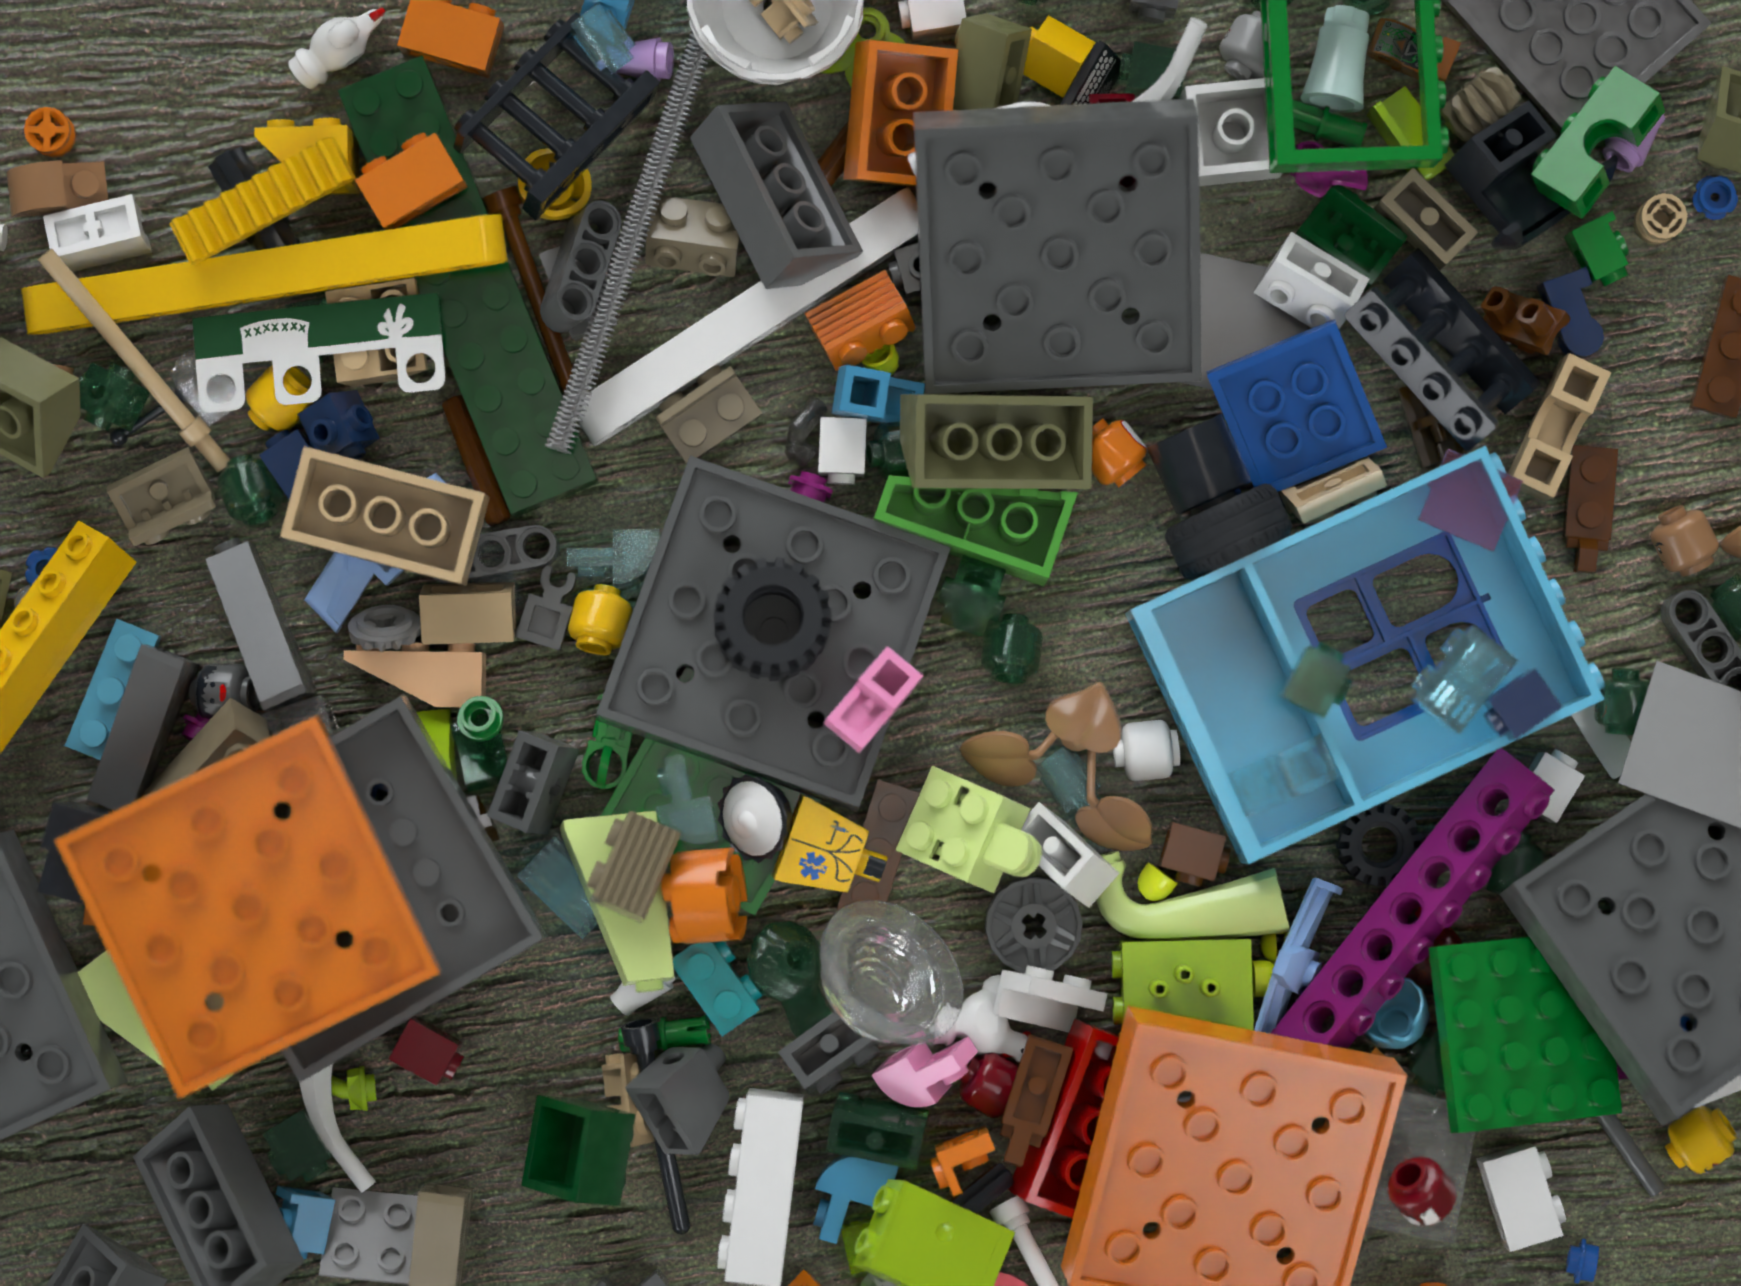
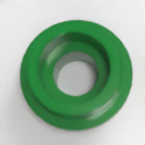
(474, 707)

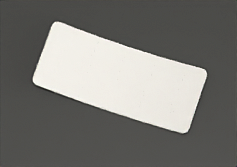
(1609, 748)

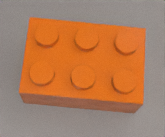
(886, 89)

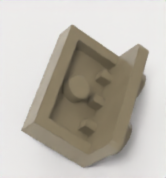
(692, 237)
(162, 497)

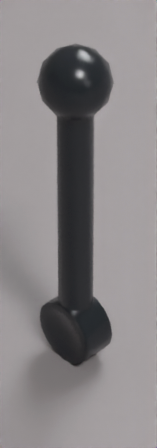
(120, 436)

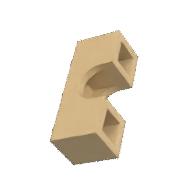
(1556, 424)

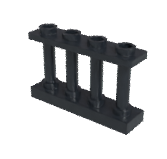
(571, 155)
(1461, 333)

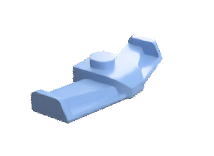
(344, 582)
(1296, 963)

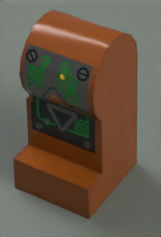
(1396, 46)

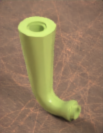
(1223, 911)

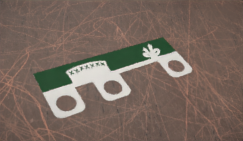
(303, 333)

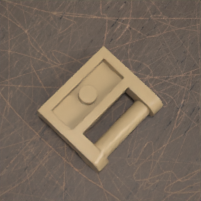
(1320, 496)

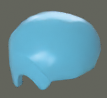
(1401, 1019)

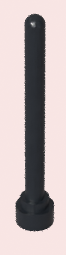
(642, 1039)

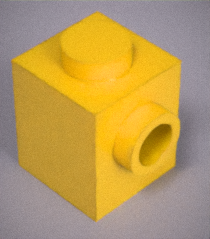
(1056, 55)

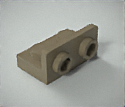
(708, 413)

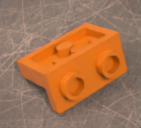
(966, 1149)

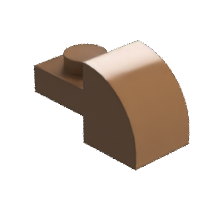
(55, 187)

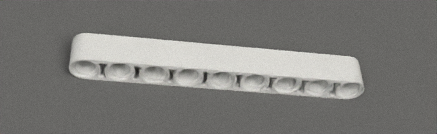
(740, 325)

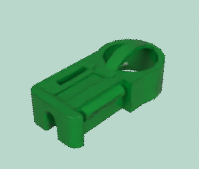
(609, 739)

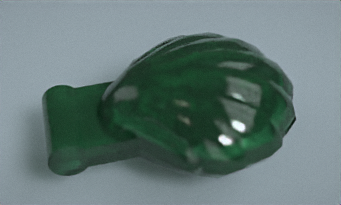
(787, 969)

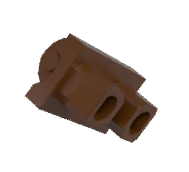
(1523, 320)

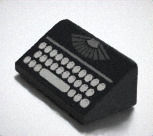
(1095, 76)

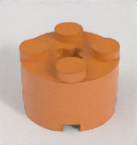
(705, 896)

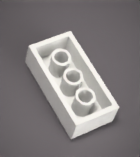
(763, 1187)

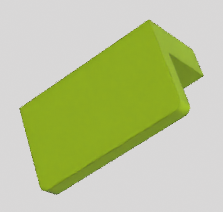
(1400, 125)

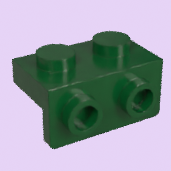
(1352, 232)

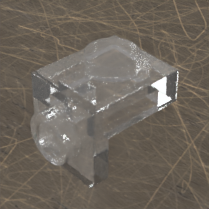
(219, 388)

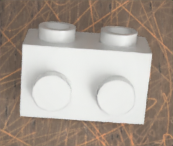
(1042, 1001)

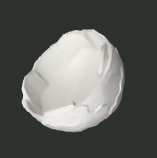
(749, 48)

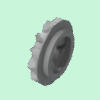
(384, 627)

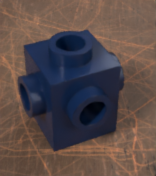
(339, 425)

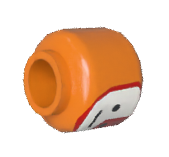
(1116, 452)

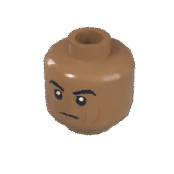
(1684, 540)

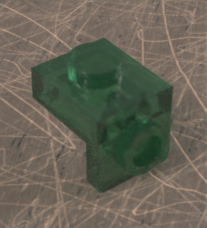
(481, 761)

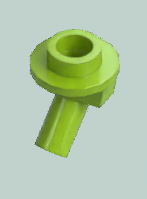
(358, 1088)

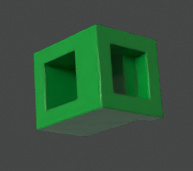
(1599, 250)

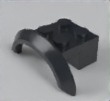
(1498, 178)

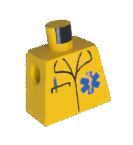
(825, 850)

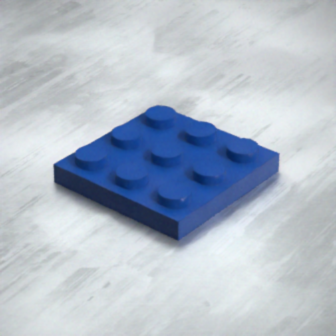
(1297, 408)

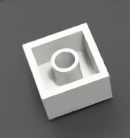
(1231, 131)

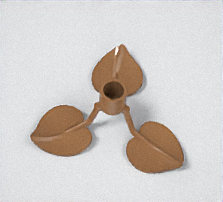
(1082, 723)

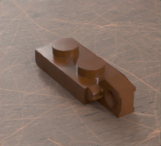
(1589, 504)
(1033, 1096)

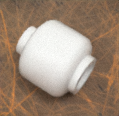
(1147, 750)

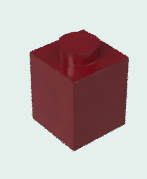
(427, 1051)

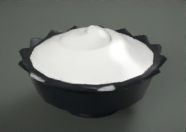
(754, 817)

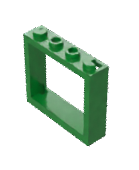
(1279, 107)

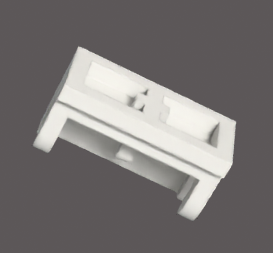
(98, 233)

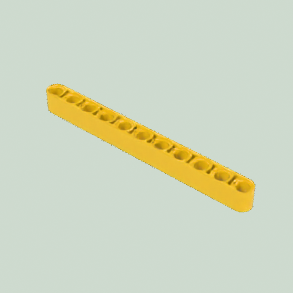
(273, 273)

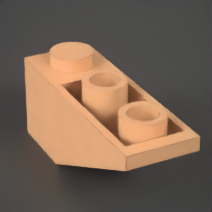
(434, 677)

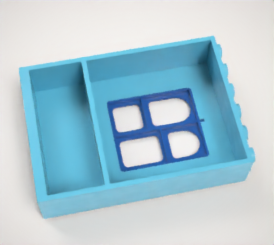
(1237, 633)

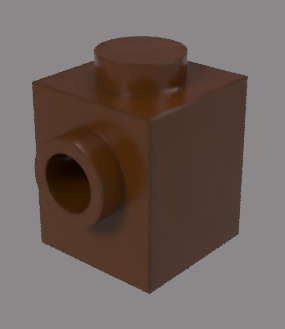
(1194, 853)

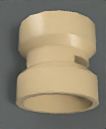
(1651, 221)

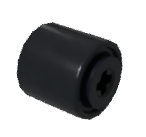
(1200, 466)

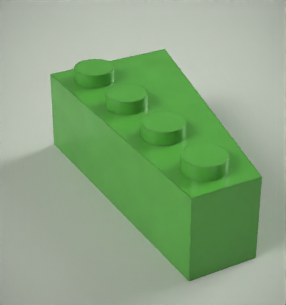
(994, 525)

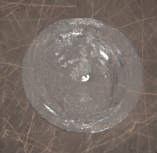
(889, 974)

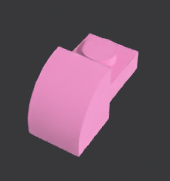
(873, 699)
(922, 1078)

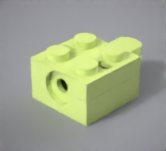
(969, 832)

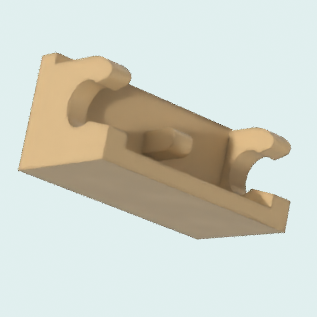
(467, 613)

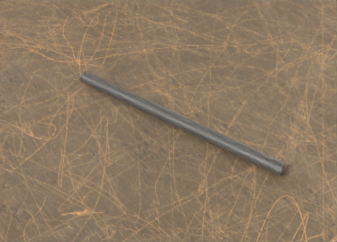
(628, 246)

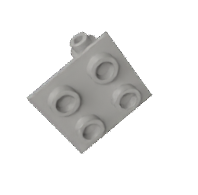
(370, 1236)

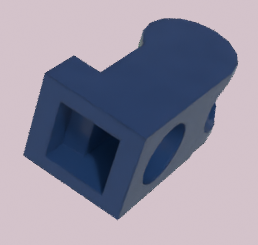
(1582, 334)

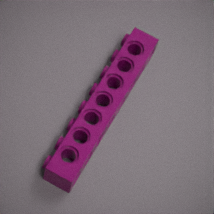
(1416, 887)

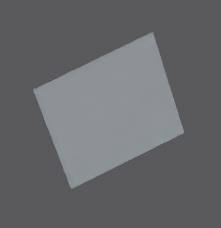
(1235, 317)
(1688, 744)

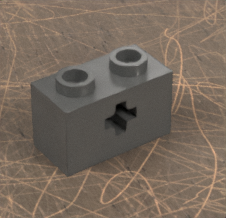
(533, 782)

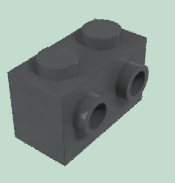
(825, 1052)

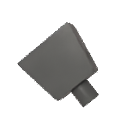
(681, 1097)

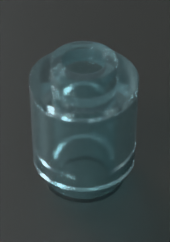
(603, 39)
(1066, 779)

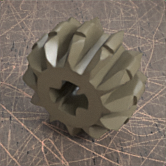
(1480, 103)

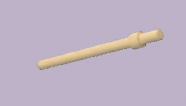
(193, 430)

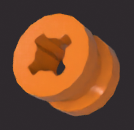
(40, 131)

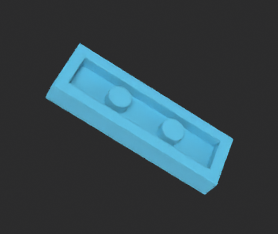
(107, 688)

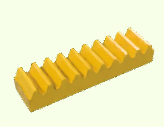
(262, 200)

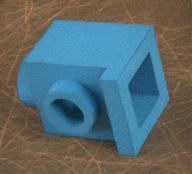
(307, 1217)

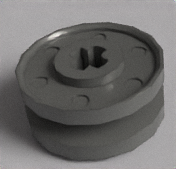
(1060, 922)

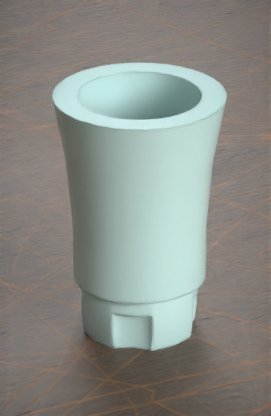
(1339, 61)

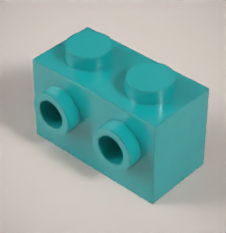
(716, 984)

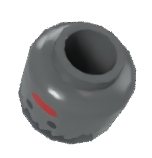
(217, 684)

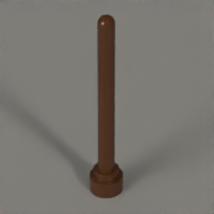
(507, 203)

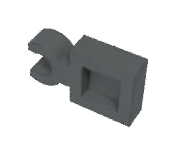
(545, 617)

